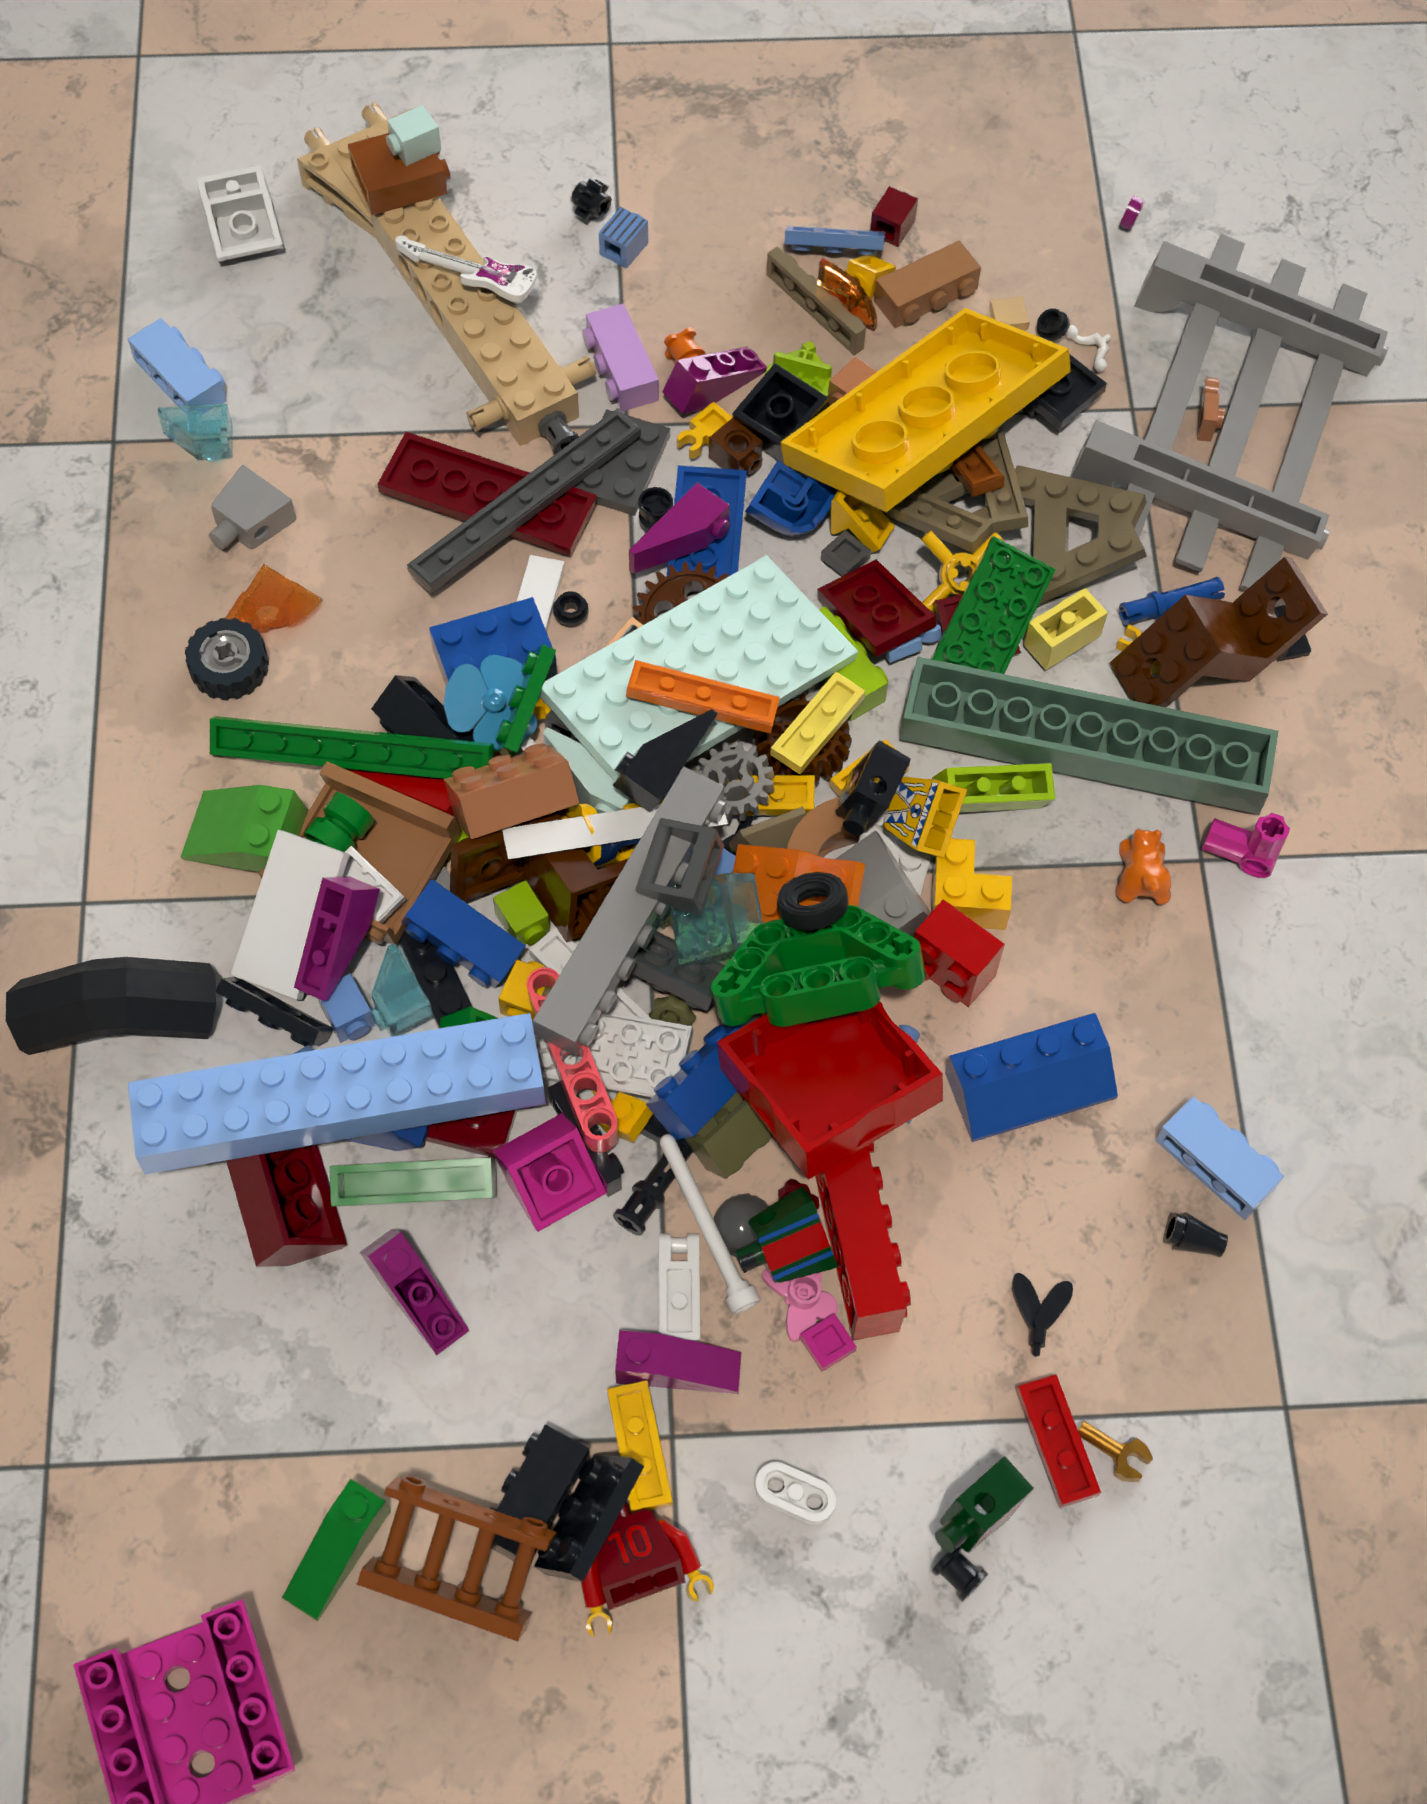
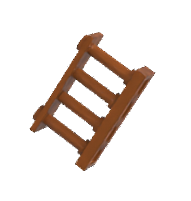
(426, 1586)

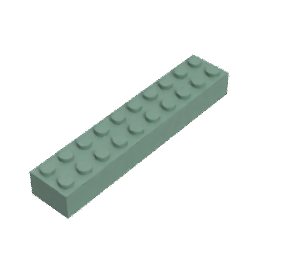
(1090, 735)

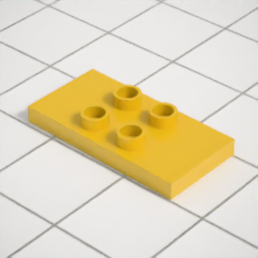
(925, 408)

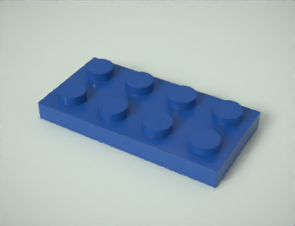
(730, 487)

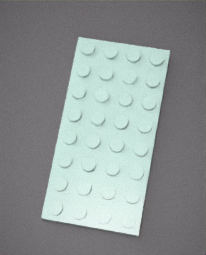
(741, 632)

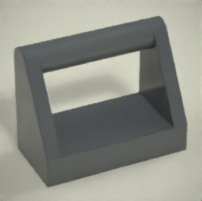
(700, 870)

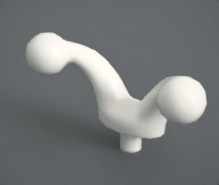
(1095, 339)

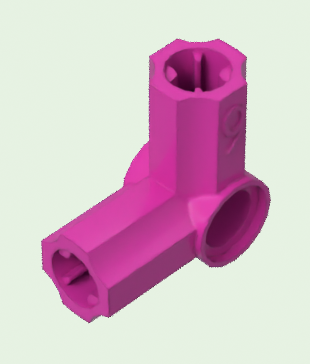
(1253, 850)

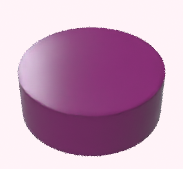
(1132, 212)

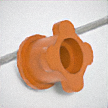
(682, 345)

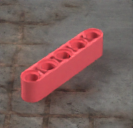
(577, 1077)

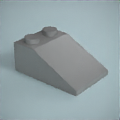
(885, 887)

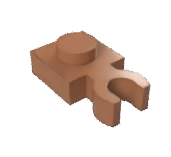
(1210, 414)

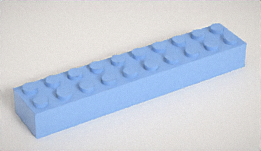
(335, 1093)

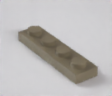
(816, 300)

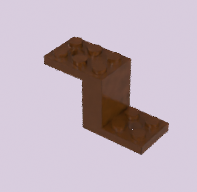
(1219, 636)
(561, 880)

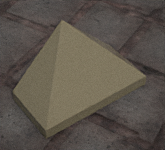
(769, 833)

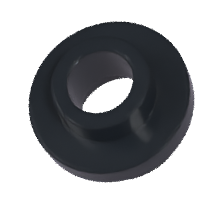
(1052, 324)
(567, 601)

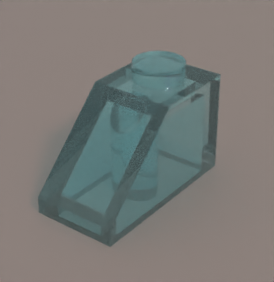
(200, 430)
(398, 996)

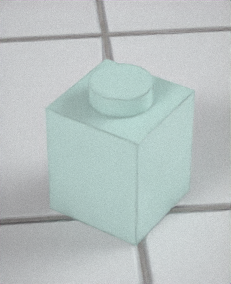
(413, 135)

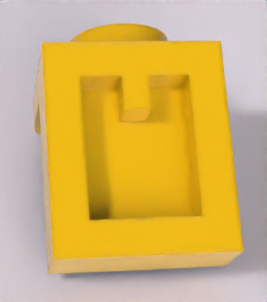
(867, 270)

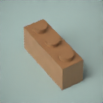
(927, 284)

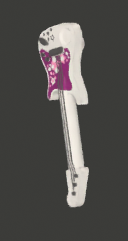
(507, 280)

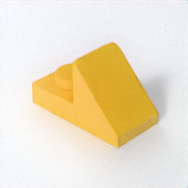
(864, 520)

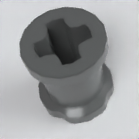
(559, 432)

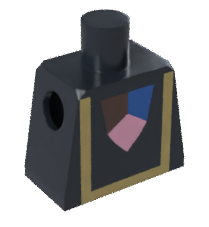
(864, 799)

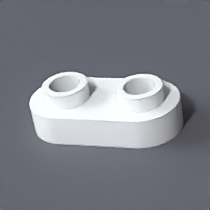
(797, 1490)

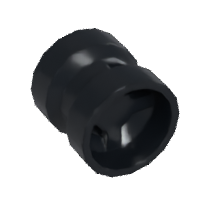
(652, 506)

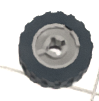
(239, 671)

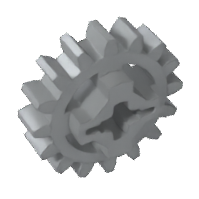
(735, 765)

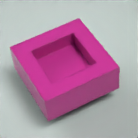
(828, 1342)

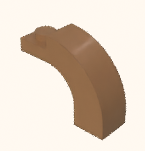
(821, 831)

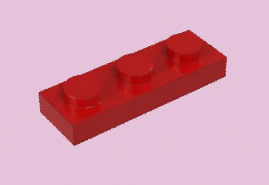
(1058, 1441)

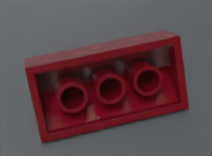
(286, 1206)

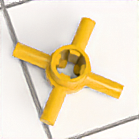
(947, 570)

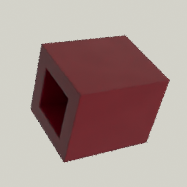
(894, 215)

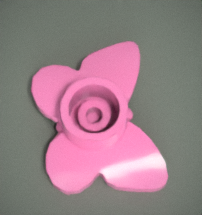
(805, 1302)

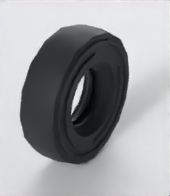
(817, 915)

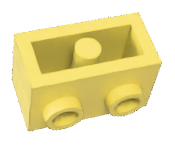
(1065, 628)

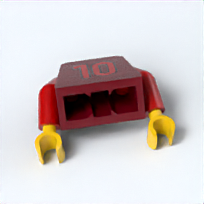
(638, 1561)

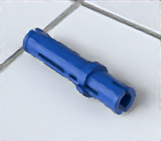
(1158, 603)

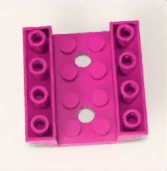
(154, 1734)

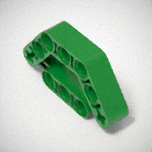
(816, 972)

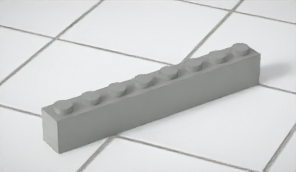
(624, 921)

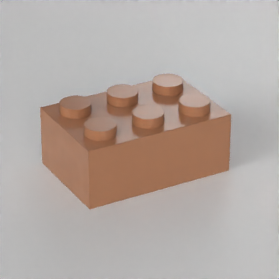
(511, 790)

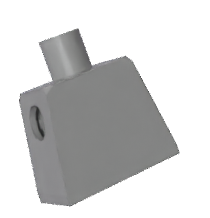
(249, 511)

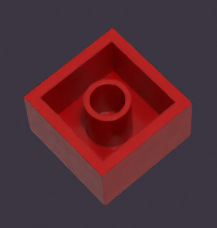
(958, 953)

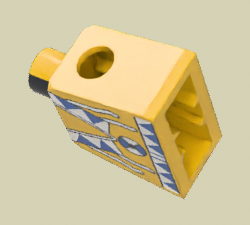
(925, 813)

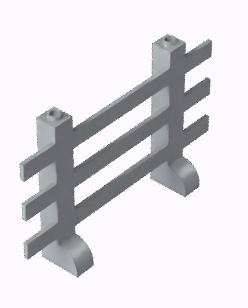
(1213, 490)

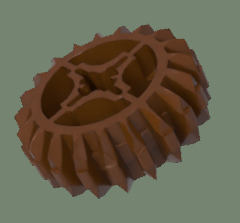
(826, 762)

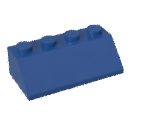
(1032, 1077)

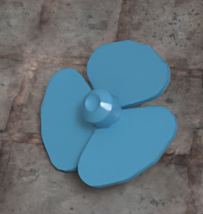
(485, 693)

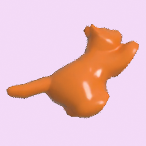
(1144, 868)

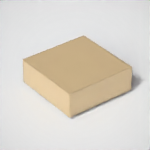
(1010, 311)

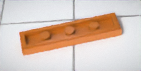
(700, 694)

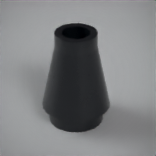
(1194, 1236)

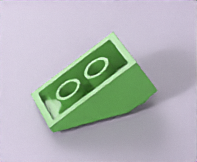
(240, 825)

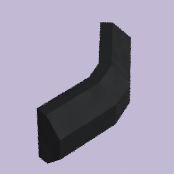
(112, 999)

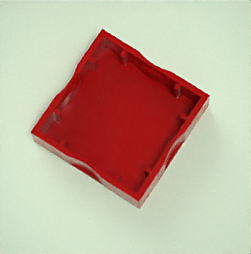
(830, 1082)

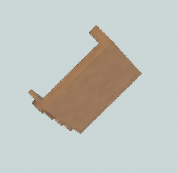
(403, 843)

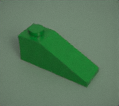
(336, 1548)

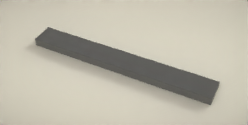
(523, 500)

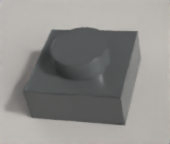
(845, 553)

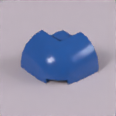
(790, 501)

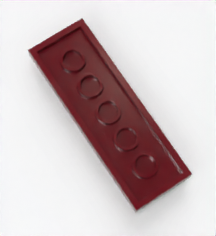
(464, 483)

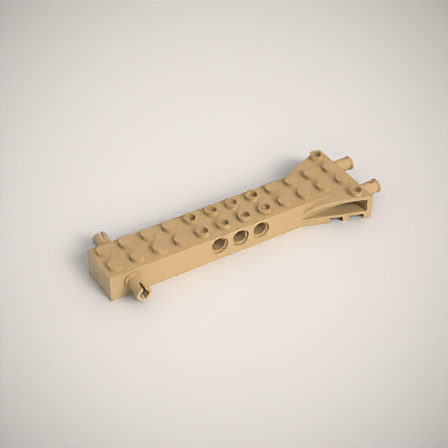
(477, 323)

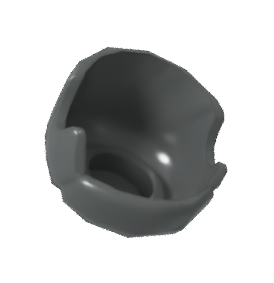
(733, 1219)

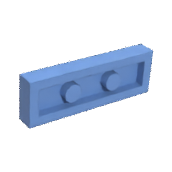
(834, 239)

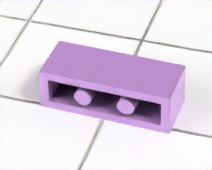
(621, 357)

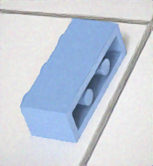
(175, 366)
(1219, 1157)

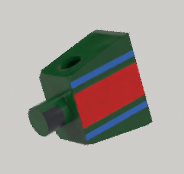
(788, 1240)
(983, 1507)

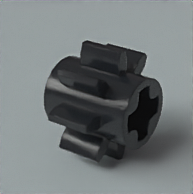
(591, 199)

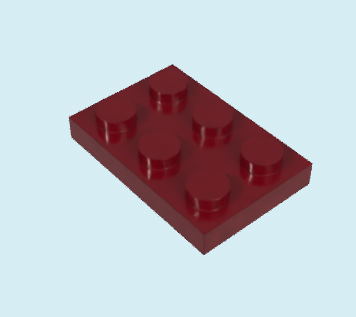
(877, 607)

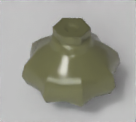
(672, 1010)

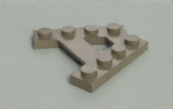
(1063, 496)
(929, 506)

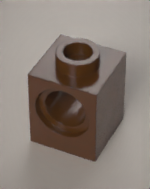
(734, 438)

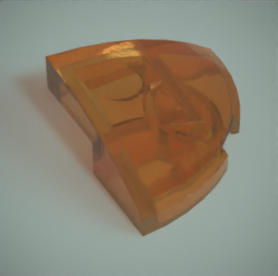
(848, 291)
(273, 602)

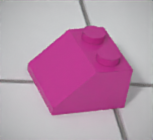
(550, 1171)

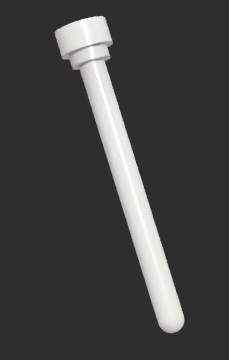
(740, 1294)

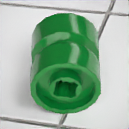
(341, 824)

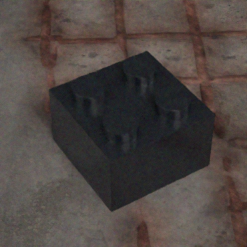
(779, 408)

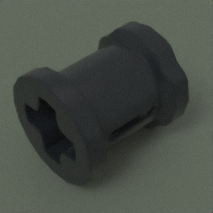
(960, 1573)

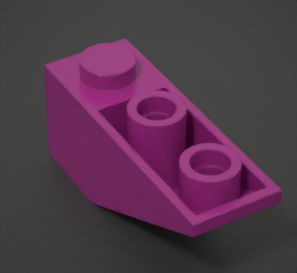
(711, 377)
(414, 1290)

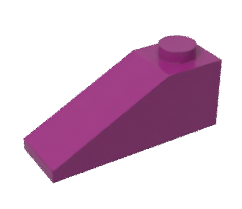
(683, 530)
(335, 932)
(676, 1363)

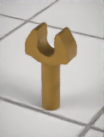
(1117, 1451)

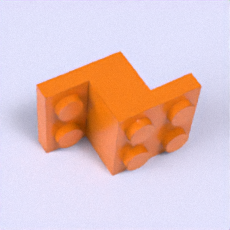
(777, 866)

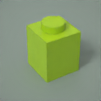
(522, 913)

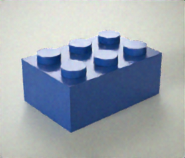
(501, 631)

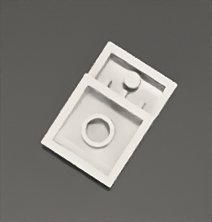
(239, 213)

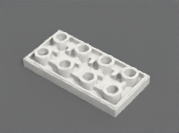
(284, 911)
(629, 1053)

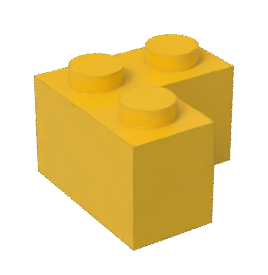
(978, 896)

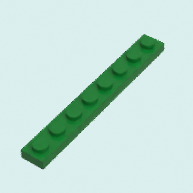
(345, 747)

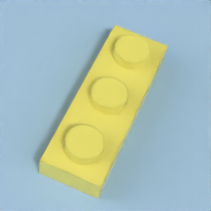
(817, 722)

